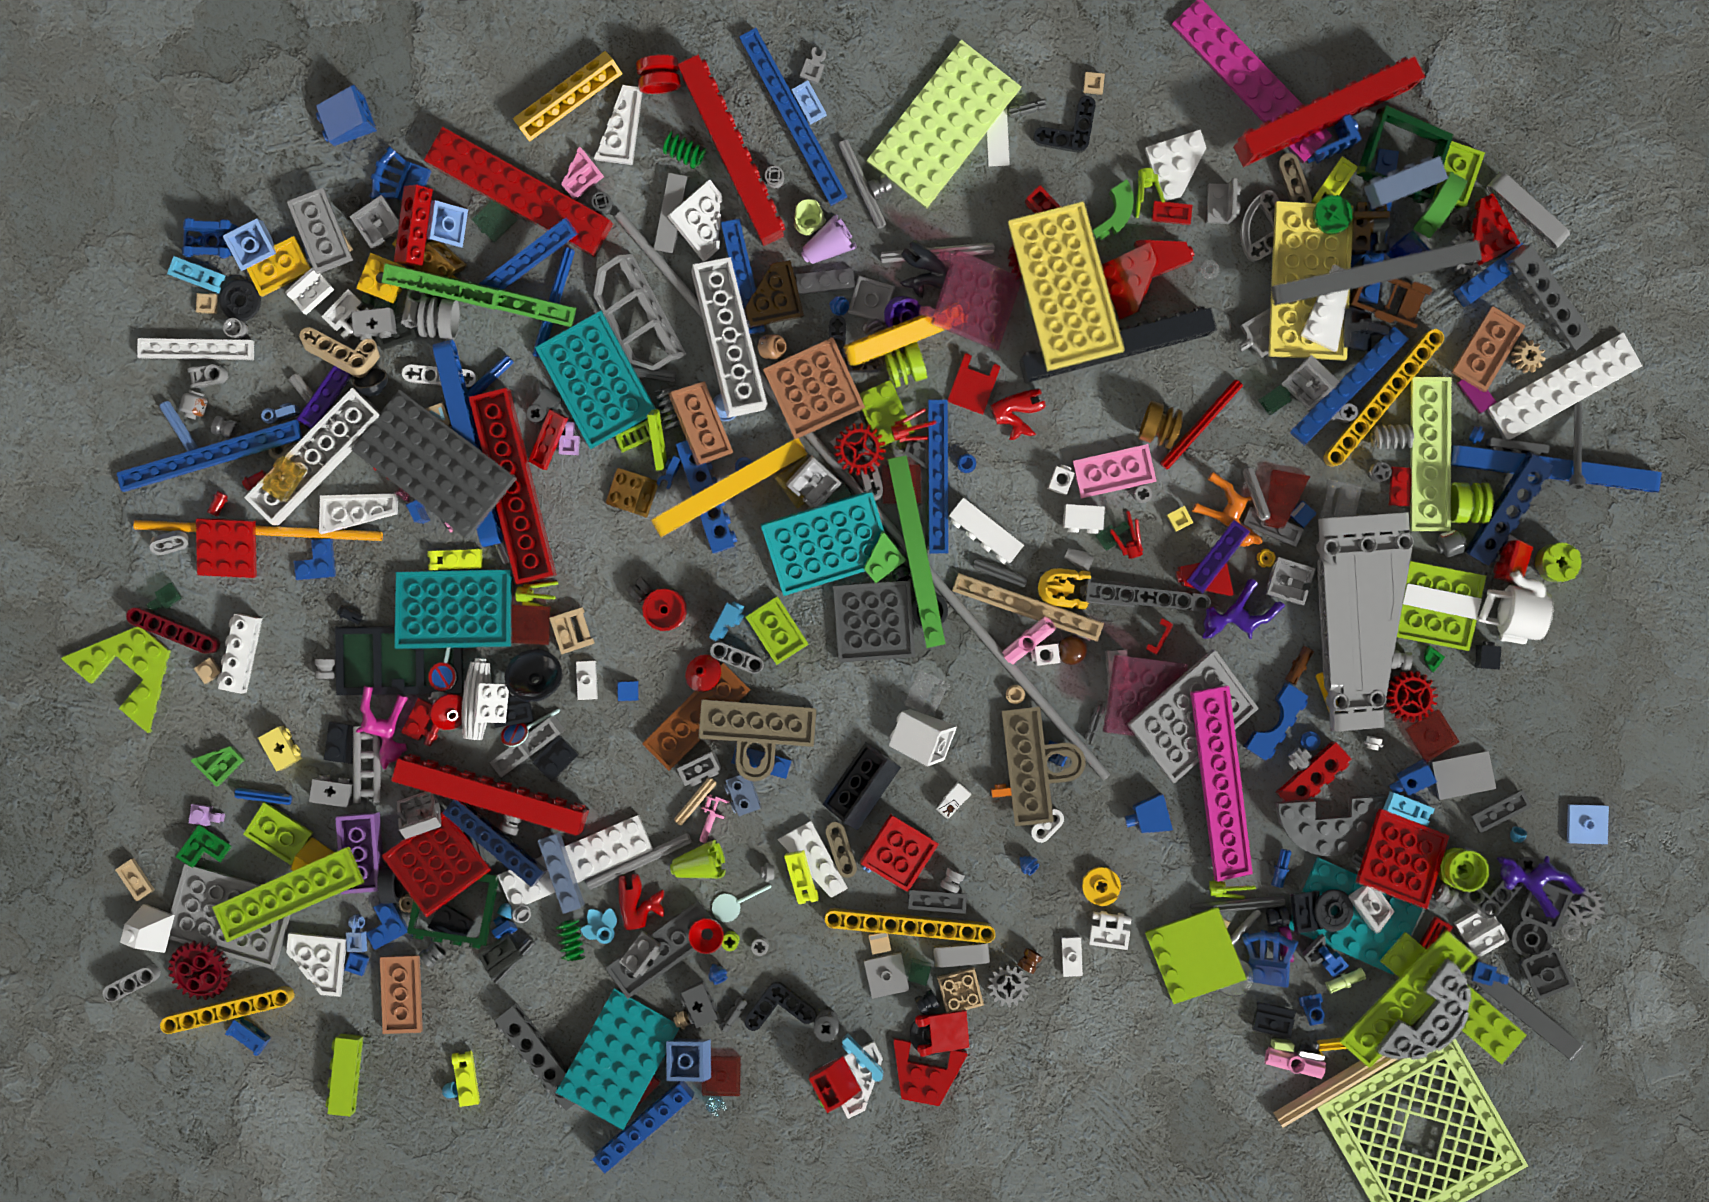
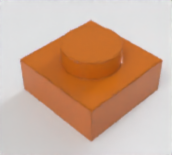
(1000, 790)

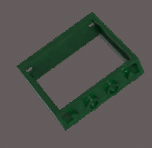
(1410, 124)
(457, 939)

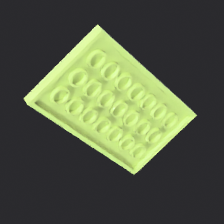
(944, 124)

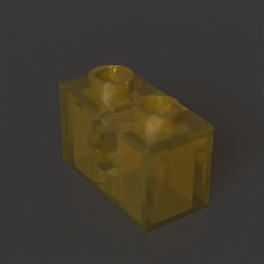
(292, 473)

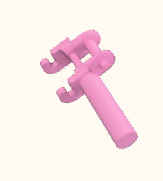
(711, 817)

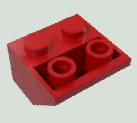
(1513, 558)
(834, 1083)

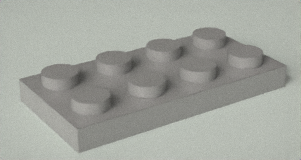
(319, 230)

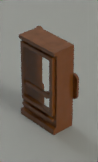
(1409, 306)

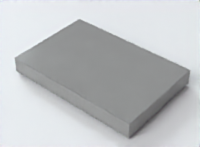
(1463, 775)

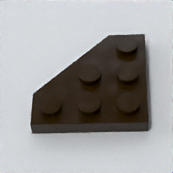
(775, 297)

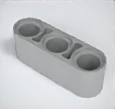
(727, 657)
(961, 954)
(124, 988)

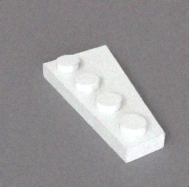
(351, 510)

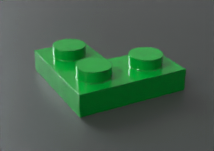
(201, 842)

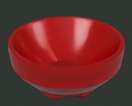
(703, 945)

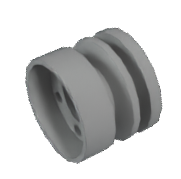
(438, 318)

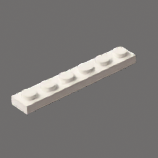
(195, 349)

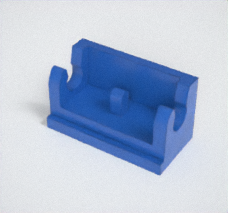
(248, 1035)

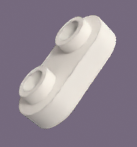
(1049, 828)

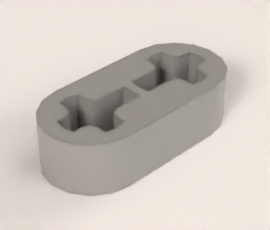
(876, 481)

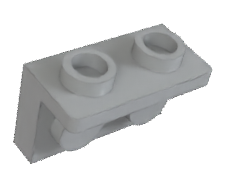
(640, 954)

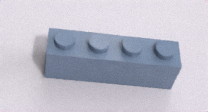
(1406, 182)
(561, 872)

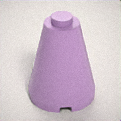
(828, 242)

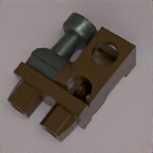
(1369, 223)

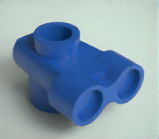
(1313, 1003)

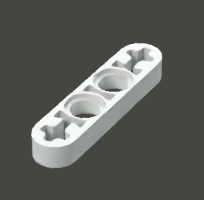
(416, 379)

